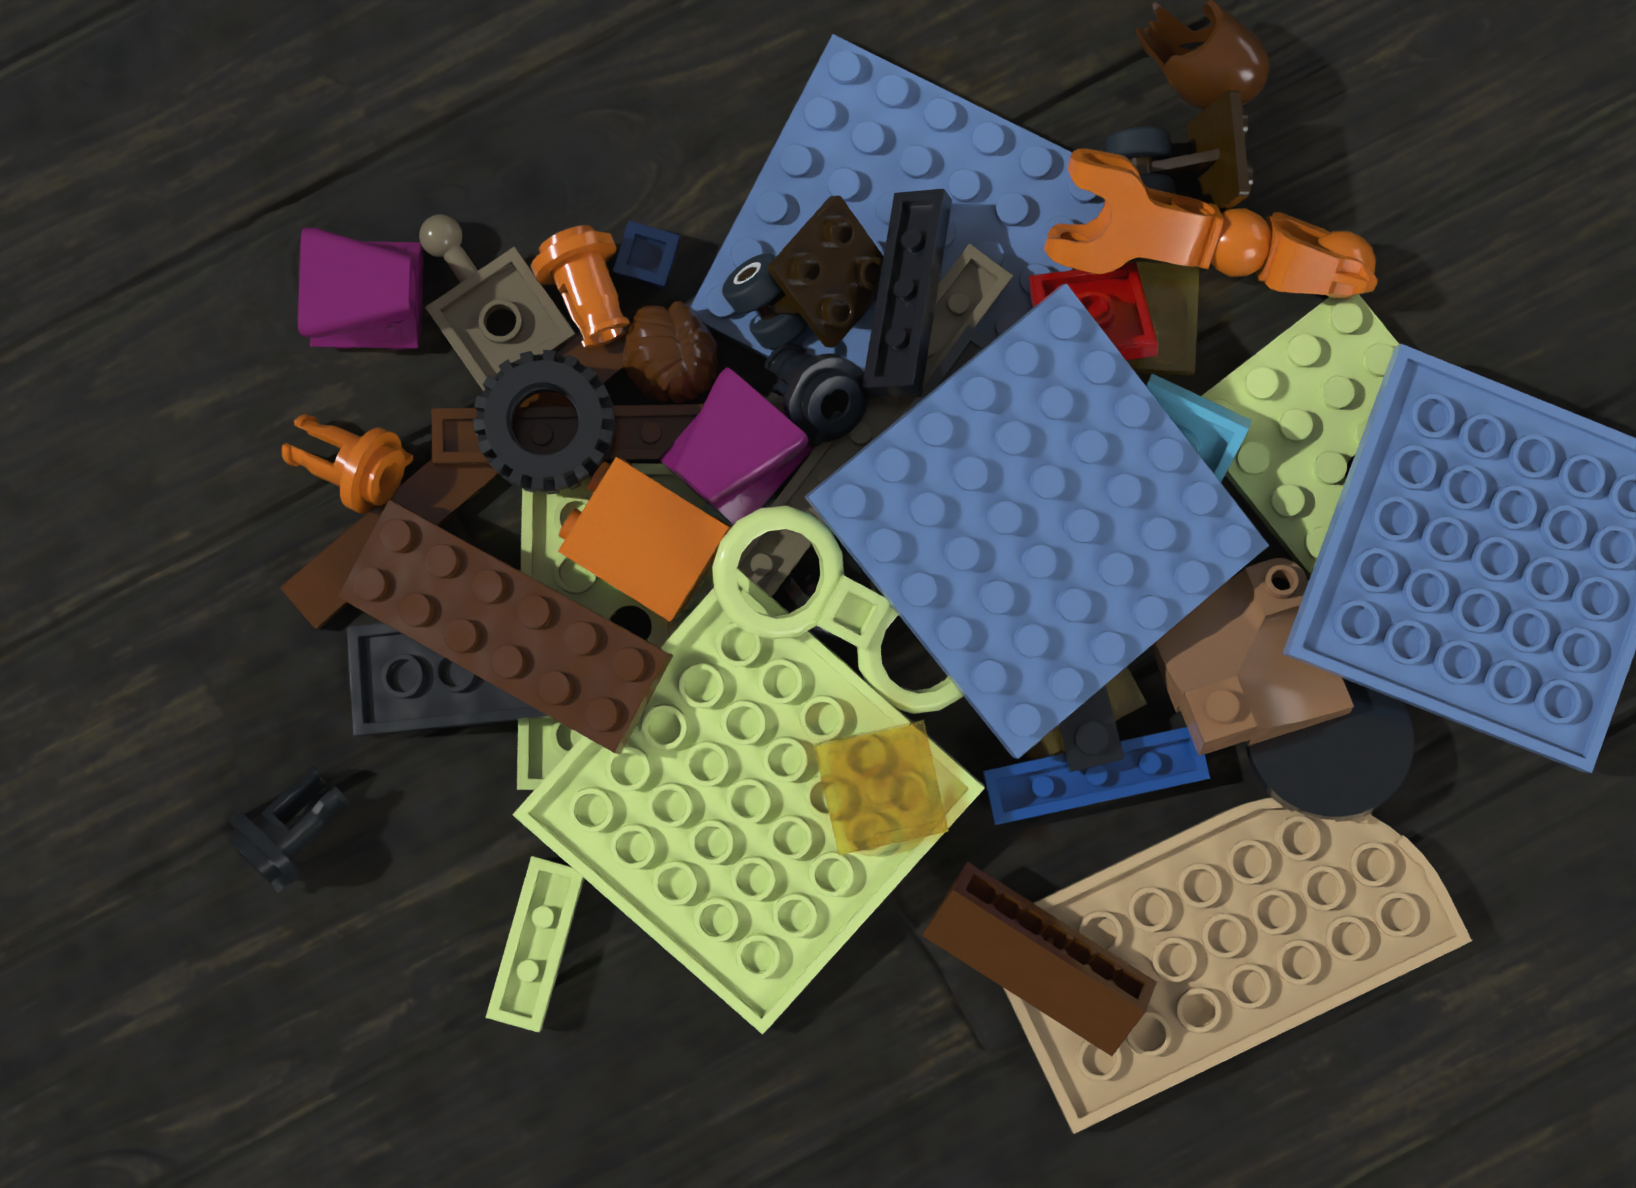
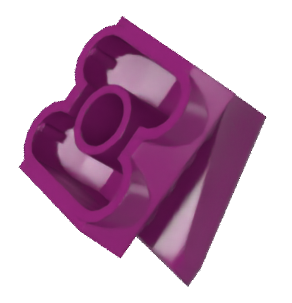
(359, 292)
(736, 449)

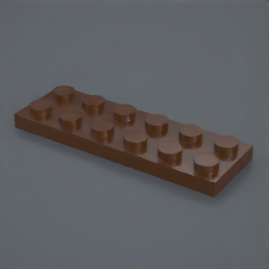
(505, 627)

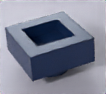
(646, 255)

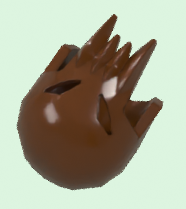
(1225, 61)

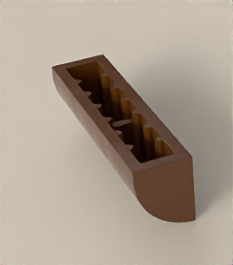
(1040, 959)

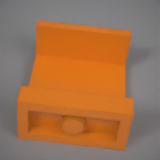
(642, 538)

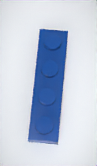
(1047, 787)

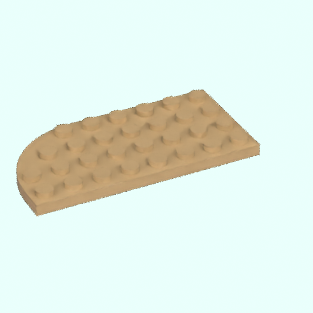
(1247, 936)

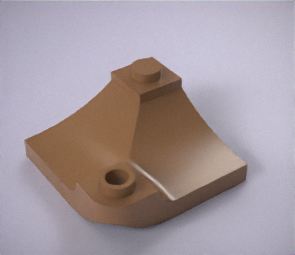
(1230, 669)

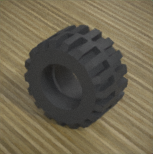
(529, 377)

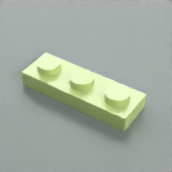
(535, 944)

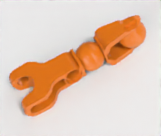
(1192, 233)

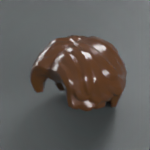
(670, 353)

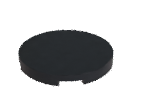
(1341, 764)

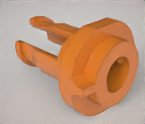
(578, 267)
(365, 467)

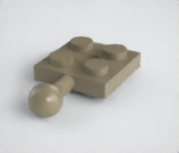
(499, 285)

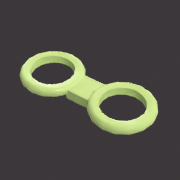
(836, 606)

